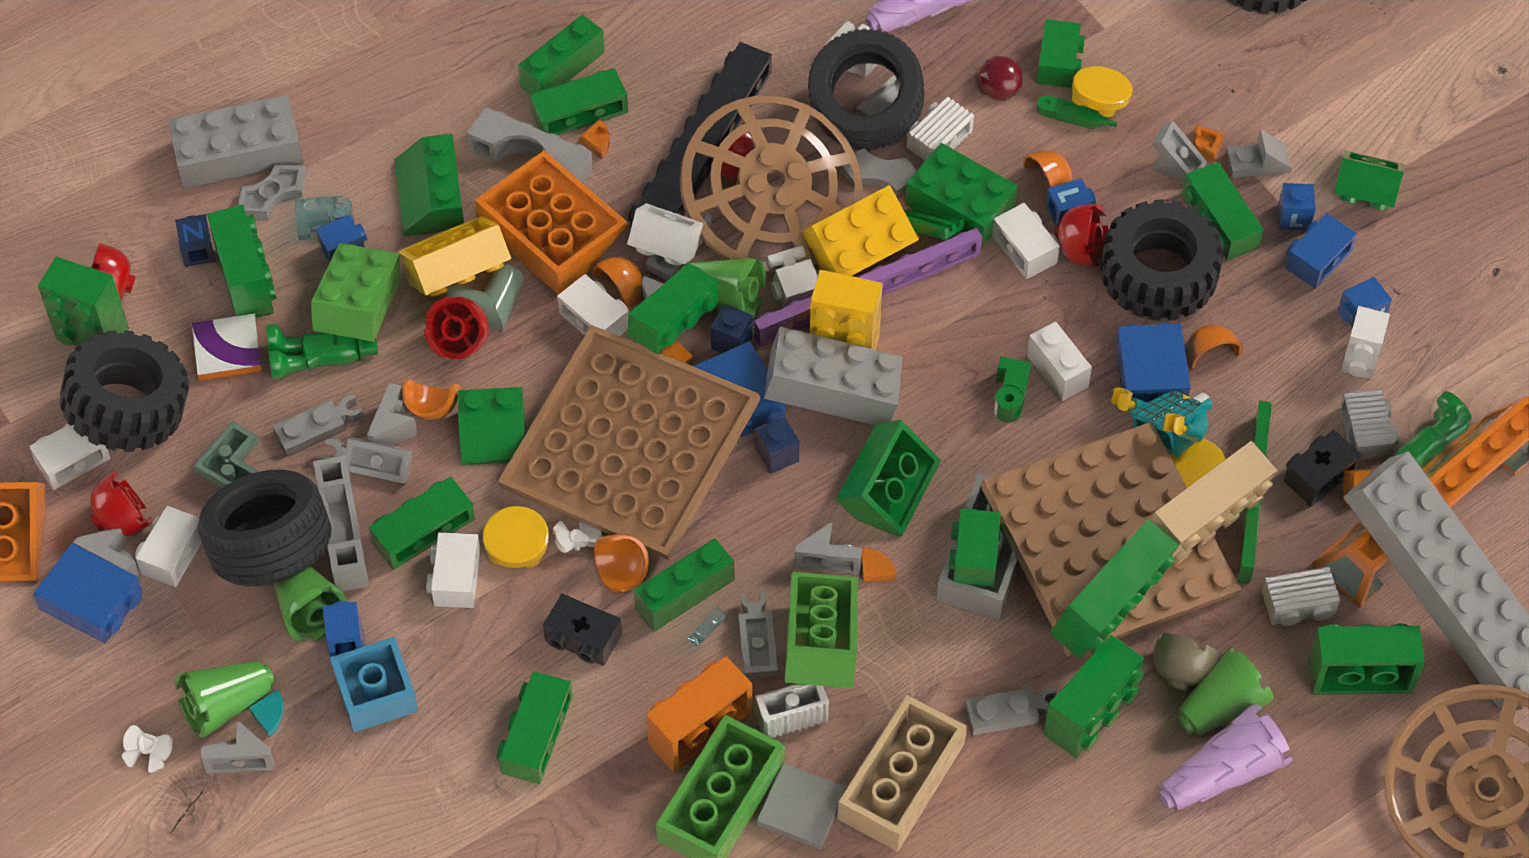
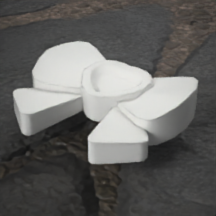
(577, 538)
(137, 741)

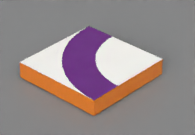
(226, 347)

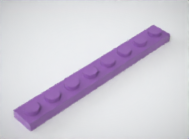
(892, 276)

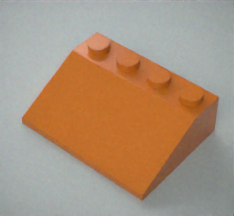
(551, 220)
(21, 530)

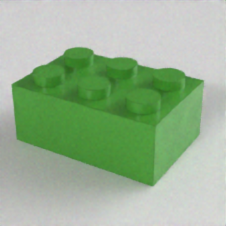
(356, 292)

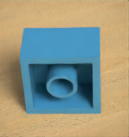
(374, 684)

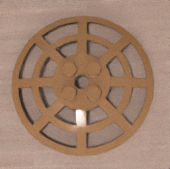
(753, 172)
(1466, 775)

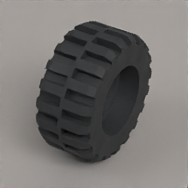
(1168, 228)
(117, 419)

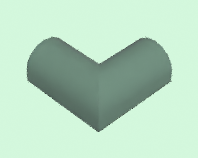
(498, 296)
(224, 458)

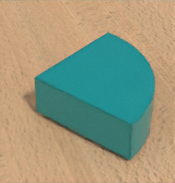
(269, 712)

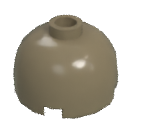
(1183, 661)

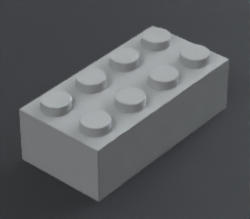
(235, 141)
(833, 377)
(978, 598)

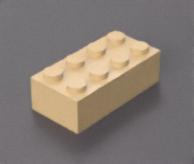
(1215, 499)
(901, 773)

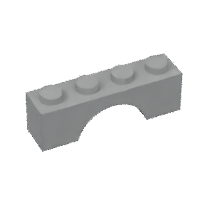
(497, 136)
(345, 541)

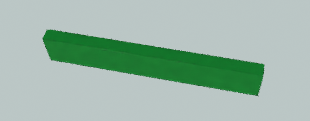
(1252, 516)

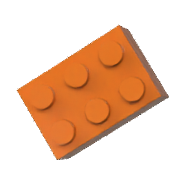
(689, 717)

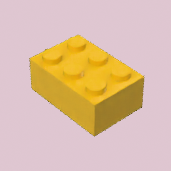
(860, 234)
(454, 256)
(846, 309)

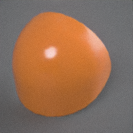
(1053, 165)
(625, 276)
(1208, 338)
(428, 401)
(620, 562)

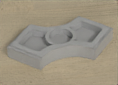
(881, 171)
(280, 185)

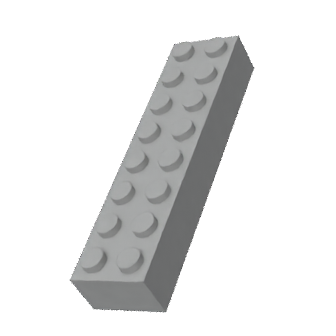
(1446, 571)

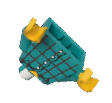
(1175, 416)

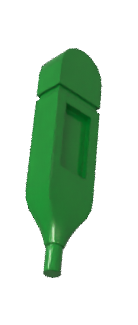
(1071, 113)

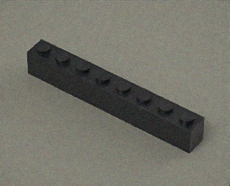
(741, 77)

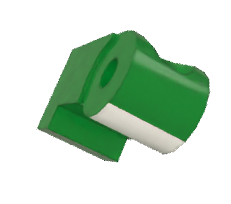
(1011, 397)

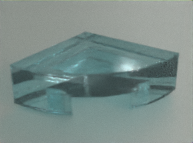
(707, 627)

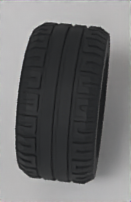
(862, 48)
(264, 527)

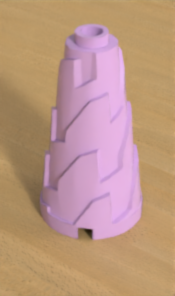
(893, 14)
(1228, 760)

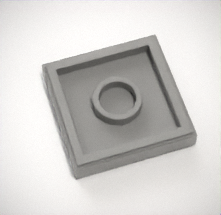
(801, 806)

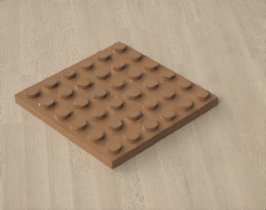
(629, 441)
(1080, 510)

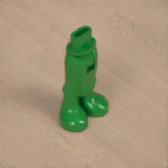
(317, 349)
(1451, 422)

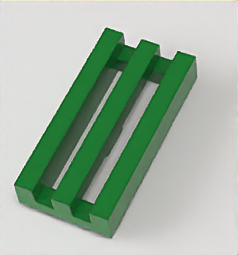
(934, 222)

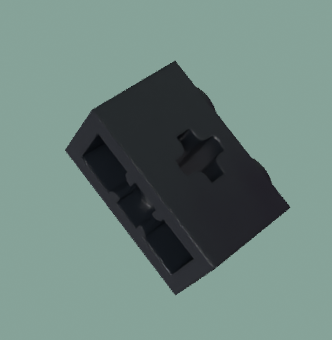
(1321, 467)
(582, 630)

